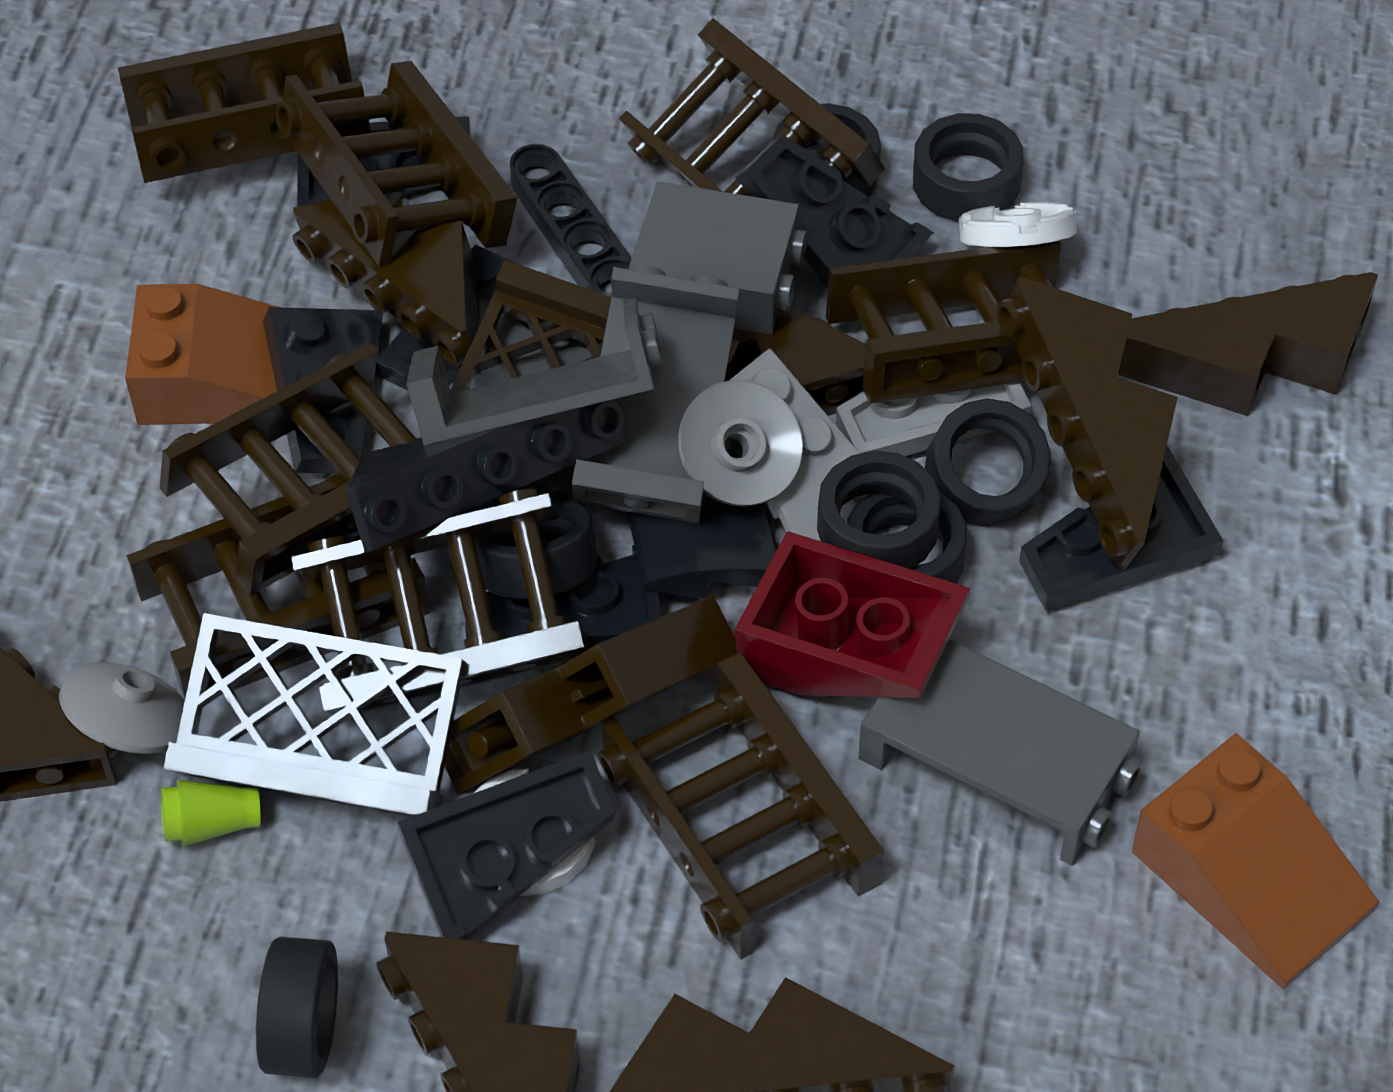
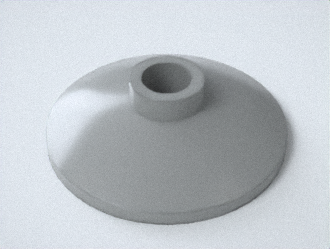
(762, 427)
(122, 707)

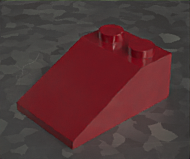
(846, 623)

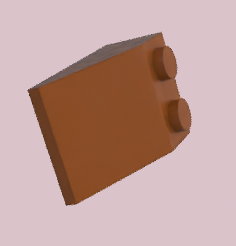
(196, 354)
(1253, 860)

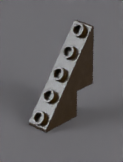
(425, 286)
(1229, 345)
(814, 352)
(1105, 424)
(586, 692)
(37, 741)
(467, 1013)
(793, 1047)

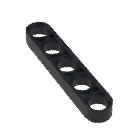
(569, 230)

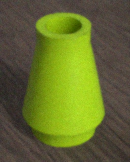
(206, 811)

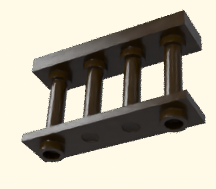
(208, 81)
(765, 91)
(422, 127)
(944, 355)
(269, 547)
(173, 563)
(486, 653)
(773, 749)

